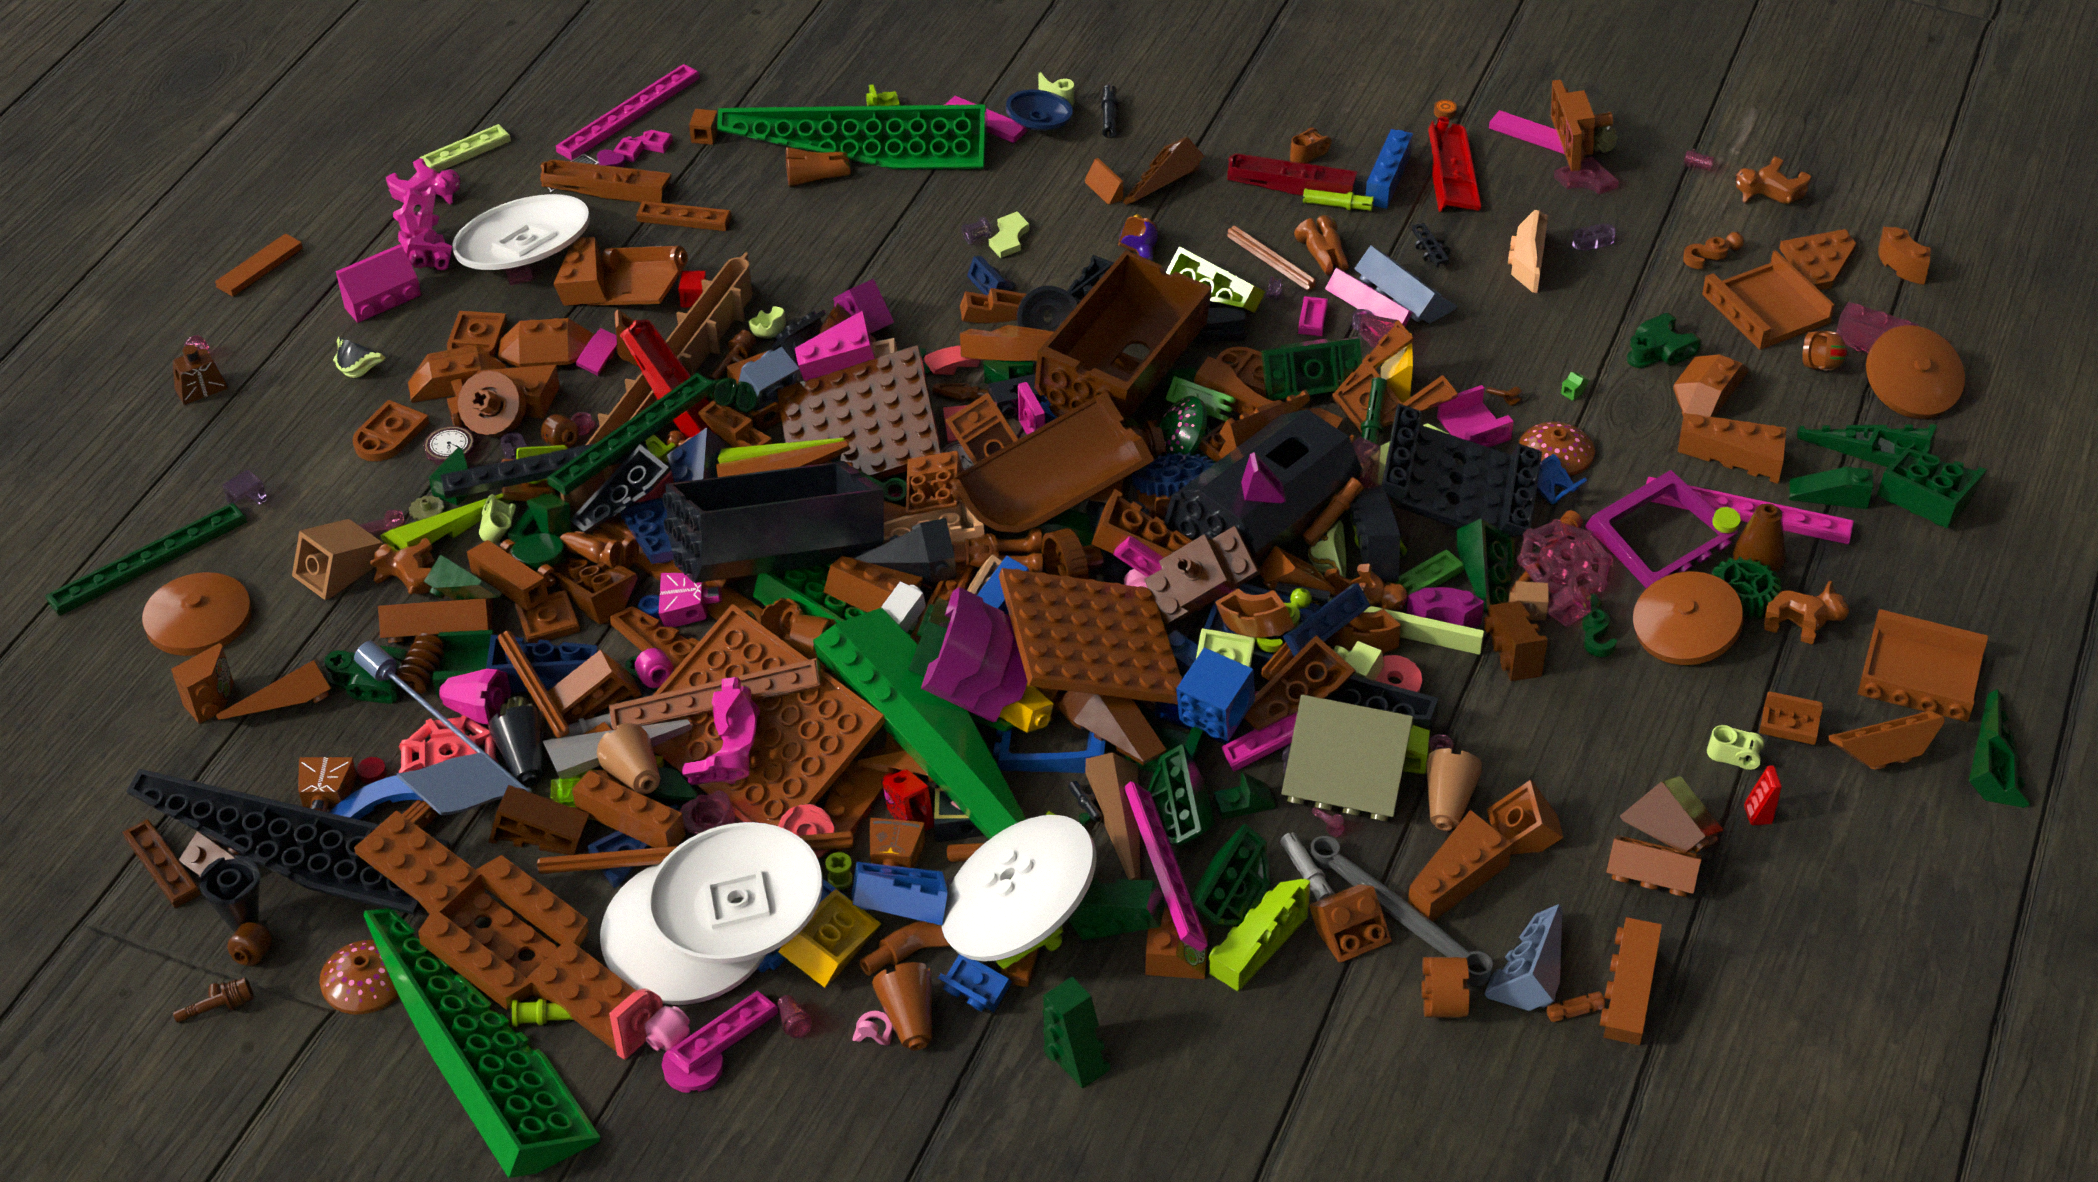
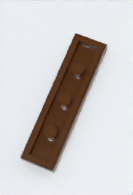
(161, 863)

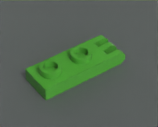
(1213, 400)
(1431, 572)

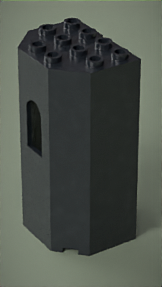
(1317, 465)
(771, 520)

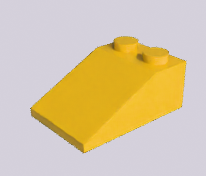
(830, 938)

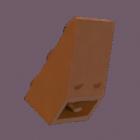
(930, 482)

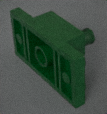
(1309, 366)

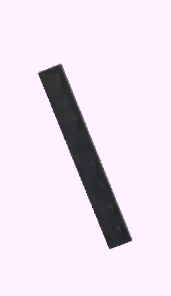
(513, 472)

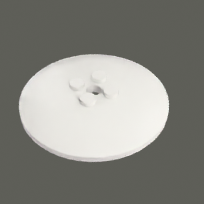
(521, 232)
(746, 860)
(1002, 917)
(646, 962)

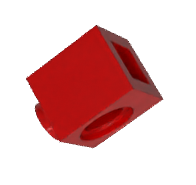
(690, 287)

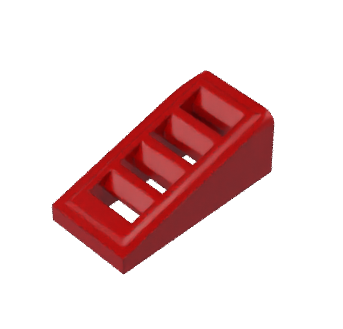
(1764, 797)

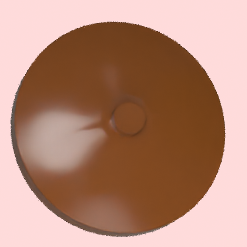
(1915, 372)
(196, 613)
(1688, 618)

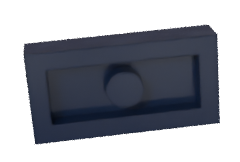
(987, 276)

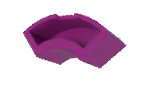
(1447, 606)

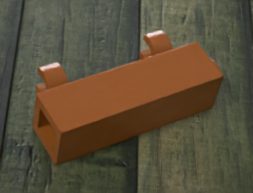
(510, 575)

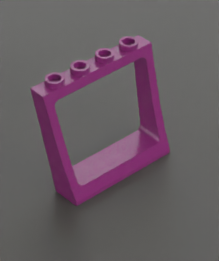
(1665, 484)

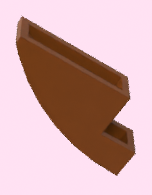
(1004, 344)

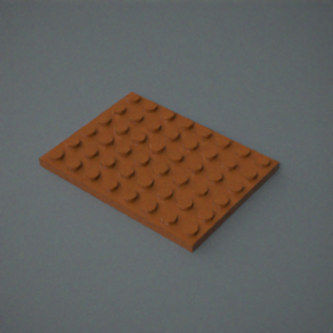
(799, 737)

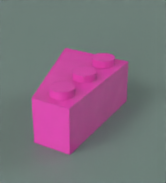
(836, 348)

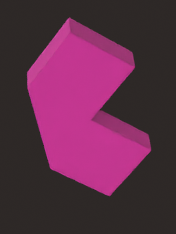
(650, 140)

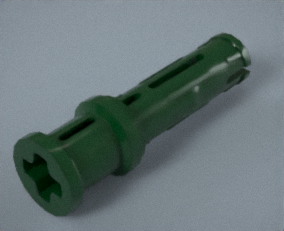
(1371, 427)

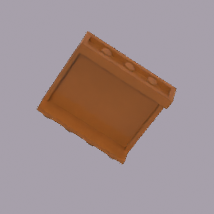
(1770, 302)
(1923, 665)

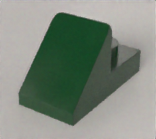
(1004, 370)
(1246, 799)

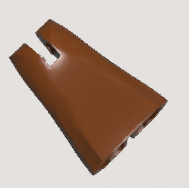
(811, 166)

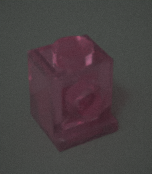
(1569, 604)

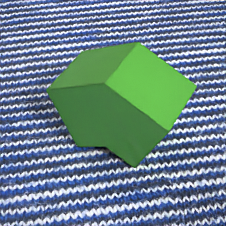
(1574, 385)

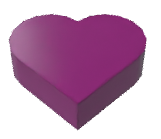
(609, 158)

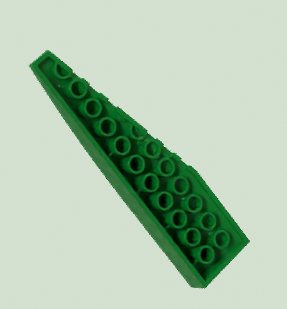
(873, 661)
(493, 1071)

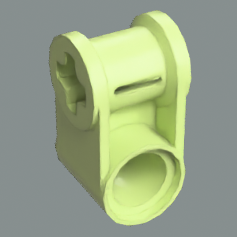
(495, 519)
(1733, 746)

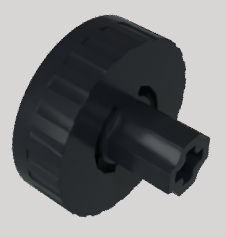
(1031, 317)

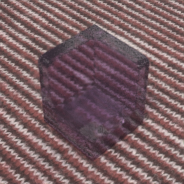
(243, 485)

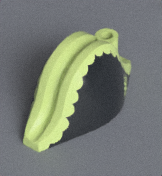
(355, 359)

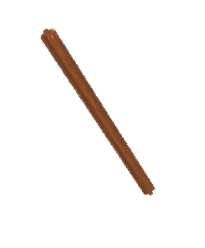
(657, 855)

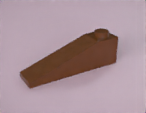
(1312, 672)
(1114, 720)

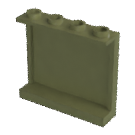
(1347, 757)

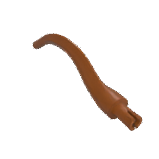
(902, 944)

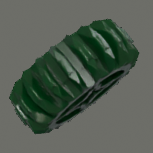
(1752, 582)

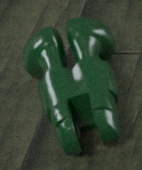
(730, 392)

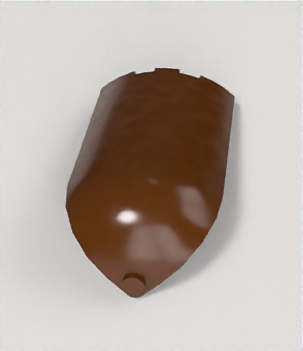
(1052, 468)

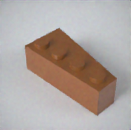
(1734, 443)

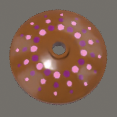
(1564, 440)
(357, 979)

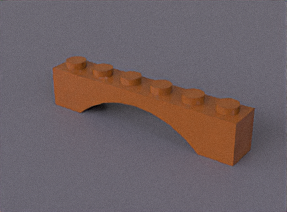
(1223, 379)

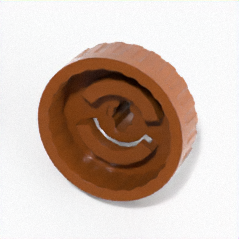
(473, 403)

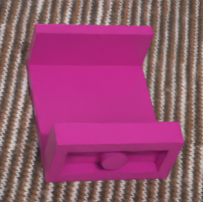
(1472, 420)

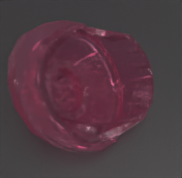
(707, 812)

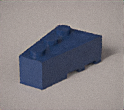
(696, 457)

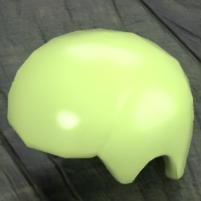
(768, 325)

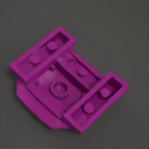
(978, 659)

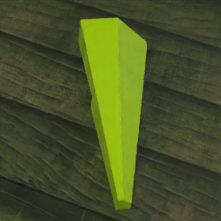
(739, 453)
(436, 526)

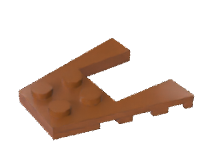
(1355, 390)

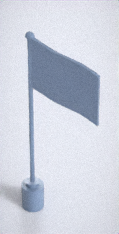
(453, 783)

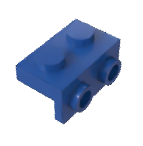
(977, 982)

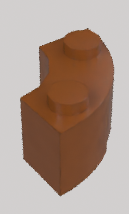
(1904, 254)
(1255, 614)
(1371, 628)

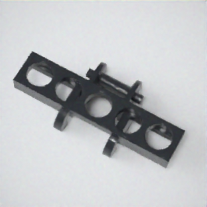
(1431, 243)

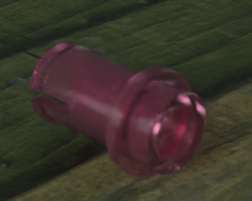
(1698, 160)

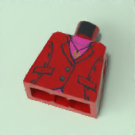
(906, 794)

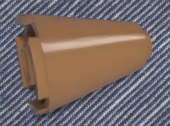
(630, 757)
(1450, 785)

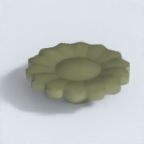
(426, 507)

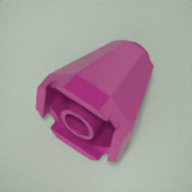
(476, 694)

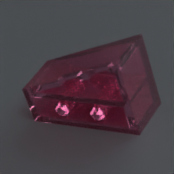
(1863, 326)

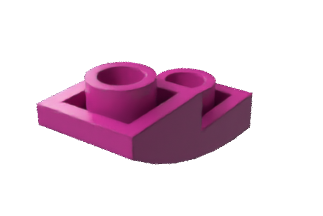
(598, 351)

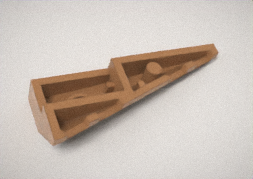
(1108, 777)

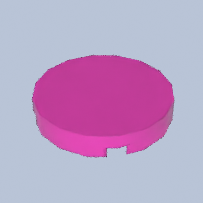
(699, 1080)

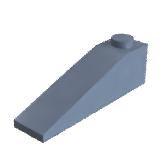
(1533, 966)

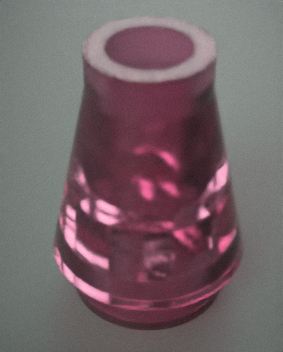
(794, 1018)

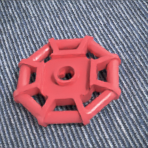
(441, 741)

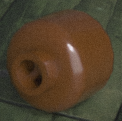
(559, 431)
(249, 944)

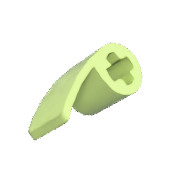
(1062, 87)

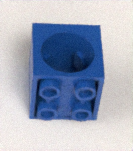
(1215, 694)

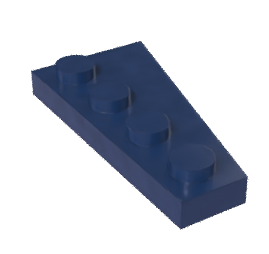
(647, 526)

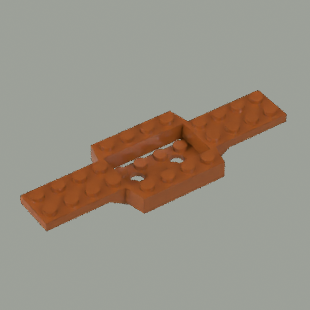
(489, 956)

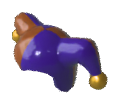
(1139, 236)

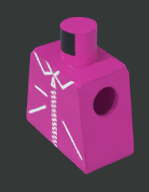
(683, 600)

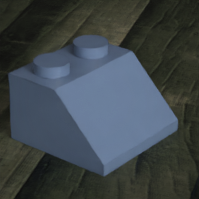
(768, 374)

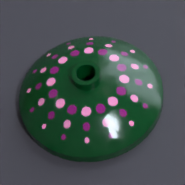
(1184, 425)

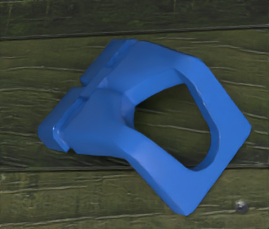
(1553, 474)

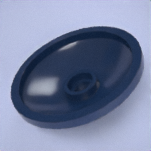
(1039, 109)

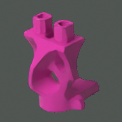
(417, 237)
(736, 724)

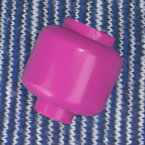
(653, 667)

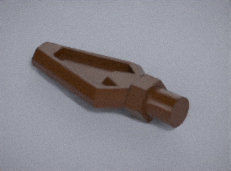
(959, 391)

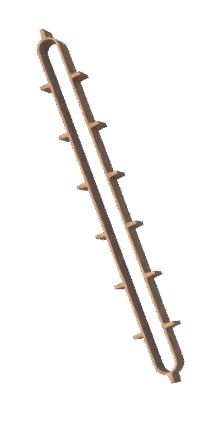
(691, 342)

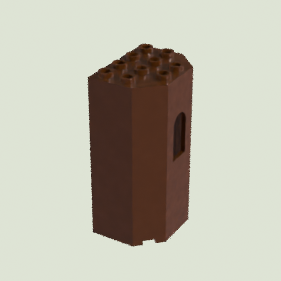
(1125, 307)

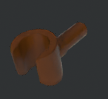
(1509, 396)

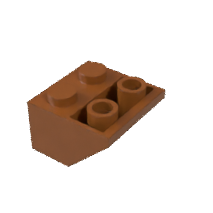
(1351, 922)

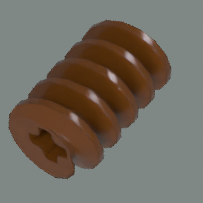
(421, 662)

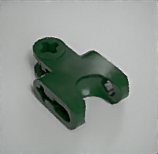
(1657, 341)
(359, 682)

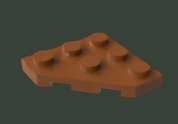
(1819, 256)

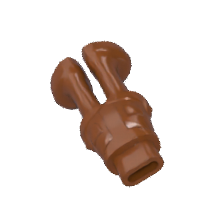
(979, 549)

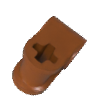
(1309, 146)

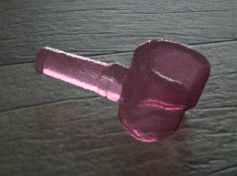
(1334, 824)

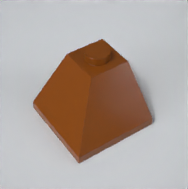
(1289, 569)
(1526, 820)

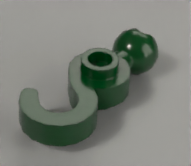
(1596, 625)

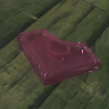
(1590, 176)

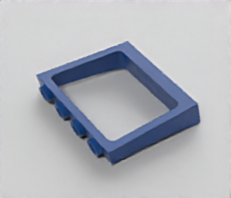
(1044, 762)

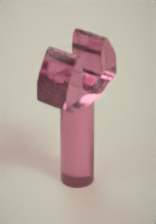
(392, 520)

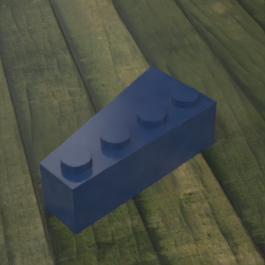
(549, 661)

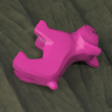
(444, 183)

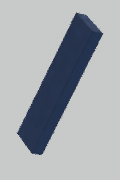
(1328, 618)

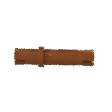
(1339, 504)

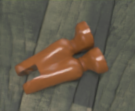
(1323, 242)
(602, 549)

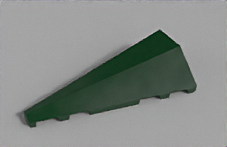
(1871, 442)
(1996, 758)

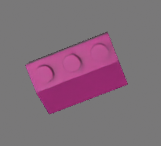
(378, 283)

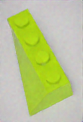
(1225, 286)
(1260, 933)

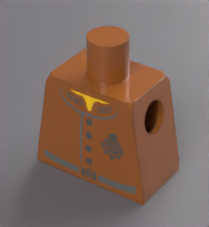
(896, 842)

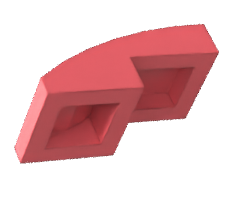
(947, 360)

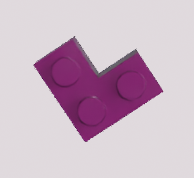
(868, 299)

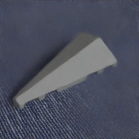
(578, 753)

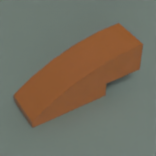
(990, 308)

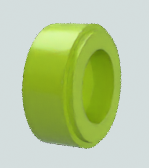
(1726, 520)

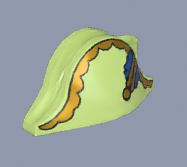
(1330, 550)

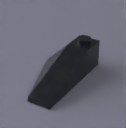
(629, 483)
(921, 552)

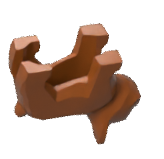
(1772, 183)
(408, 564)
(1385, 596)
(1806, 611)

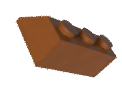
(1653, 865)

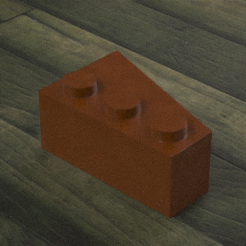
(538, 821)

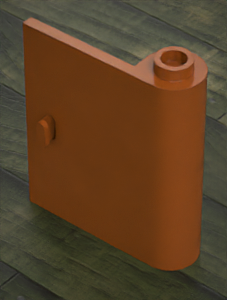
(641, 273)

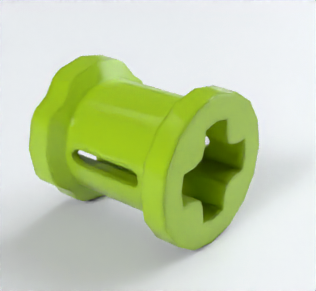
(838, 866)

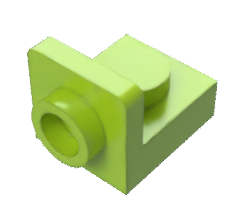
(881, 99)

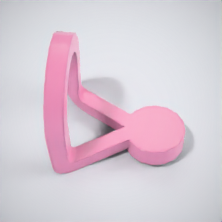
(869, 1029)

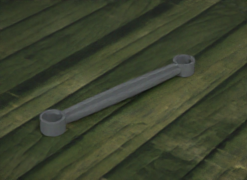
(1400, 909)

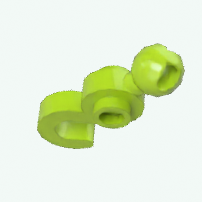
(1299, 599)

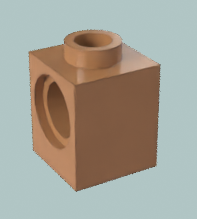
(1533, 597)

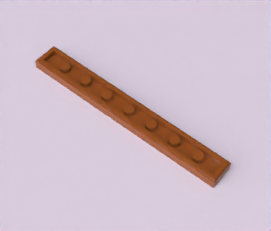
(698, 698)

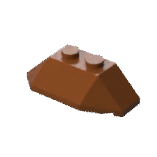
(544, 342)
(439, 368)
(1708, 384)
(1890, 740)

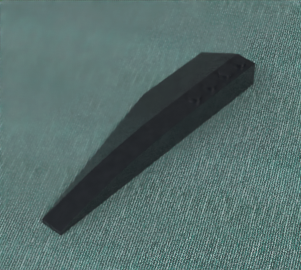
(287, 838)

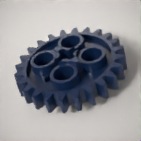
(1169, 473)

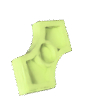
(1010, 230)

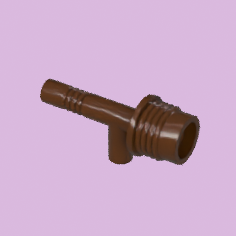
(739, 350)
(233, 994)

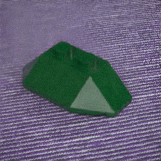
(1180, 796)
(1234, 879)

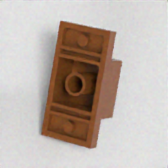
(1575, 123)
(981, 428)

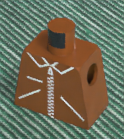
(325, 781)

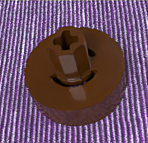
(1066, 556)

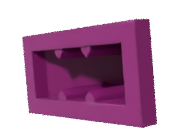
(1261, 483)

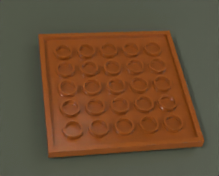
(1090, 636)

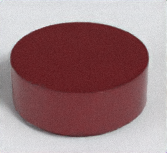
(371, 770)

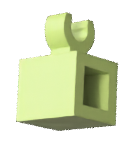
(1364, 659)

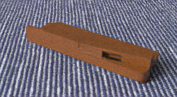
(605, 180)

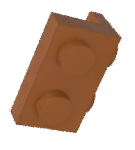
(1791, 718)

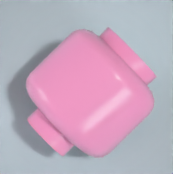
(667, 1028)

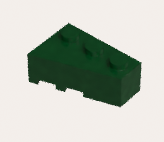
(1071, 1032)

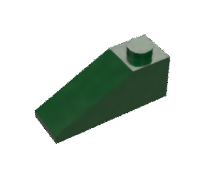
(1834, 487)

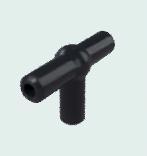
(1086, 801)

